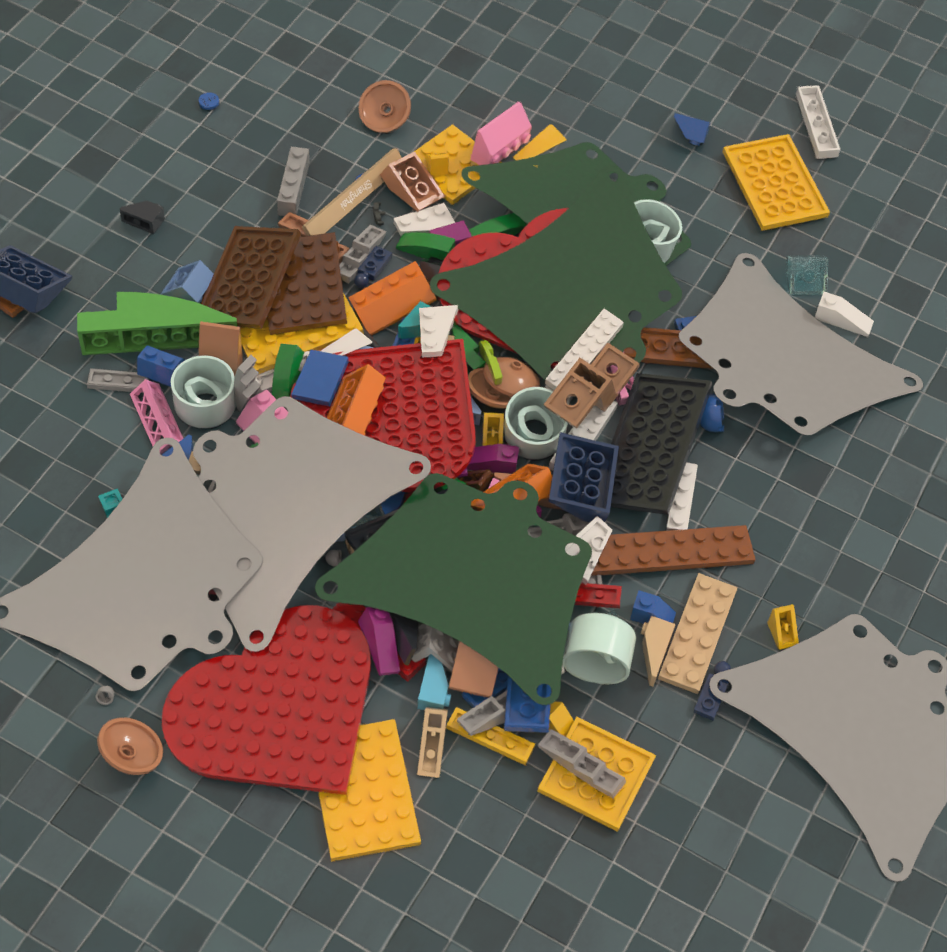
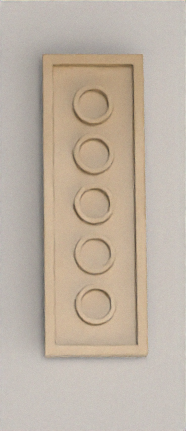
(697, 633)

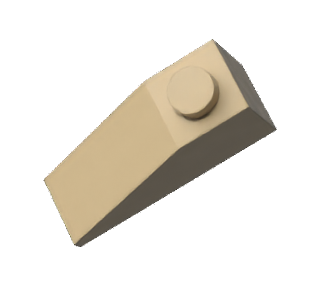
(655, 643)
(432, 742)

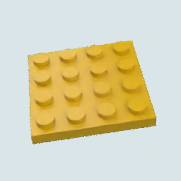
(460, 151)
(619, 757)

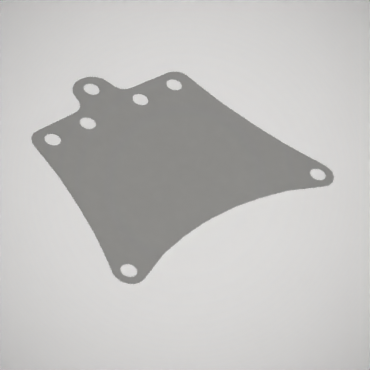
(787, 354)
(295, 499)
(141, 578)
(858, 728)

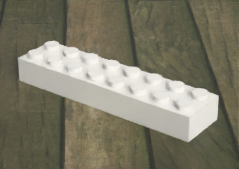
(817, 122)
(588, 346)
(592, 425)

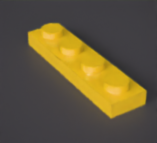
(495, 739)

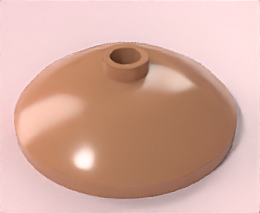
(380, 97)
(515, 375)
(484, 392)
(130, 746)

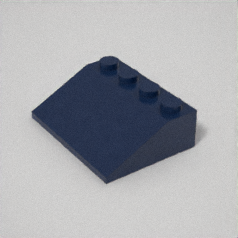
(29, 280)
(583, 477)

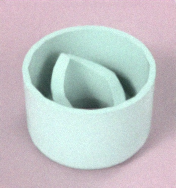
(661, 224)
(202, 376)
(528, 406)
(599, 648)

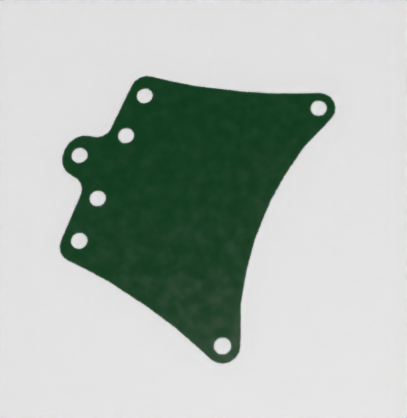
(557, 183)
(565, 275)
(474, 576)

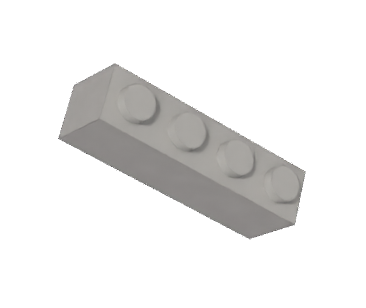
(293, 181)

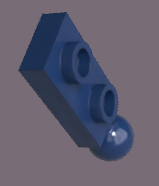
(372, 266)
(708, 703)

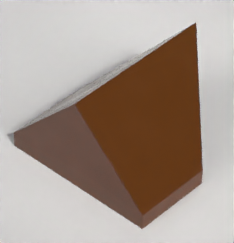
(478, 479)

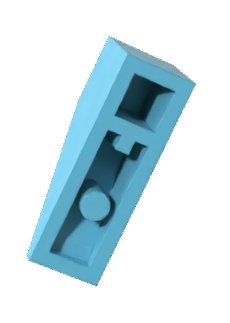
(434, 686)

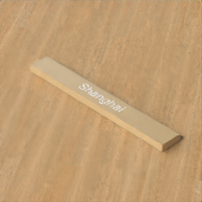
(350, 196)

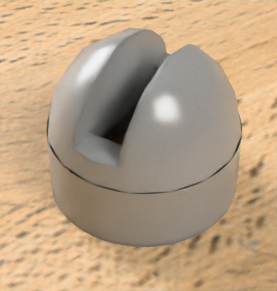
(334, 557)
(100, 695)

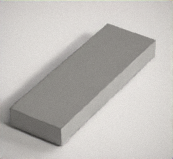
(114, 380)

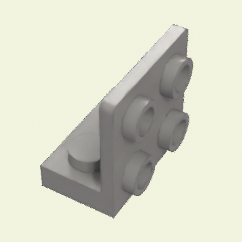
(435, 643)

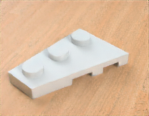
(424, 220)
(435, 328)
(595, 534)

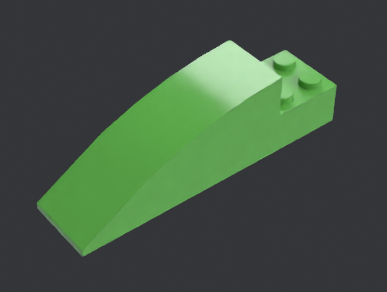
(144, 321)

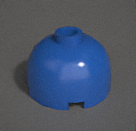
(713, 415)

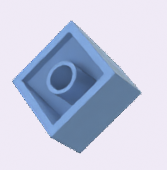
(189, 282)

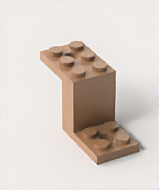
(591, 385)

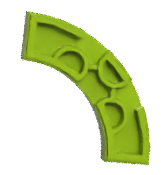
(488, 356)

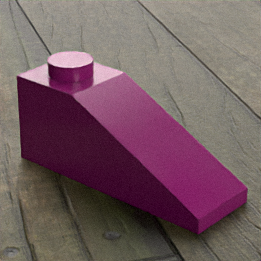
(496, 458)
(380, 636)

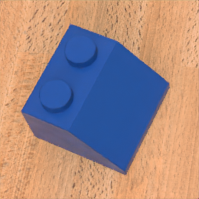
(157, 364)

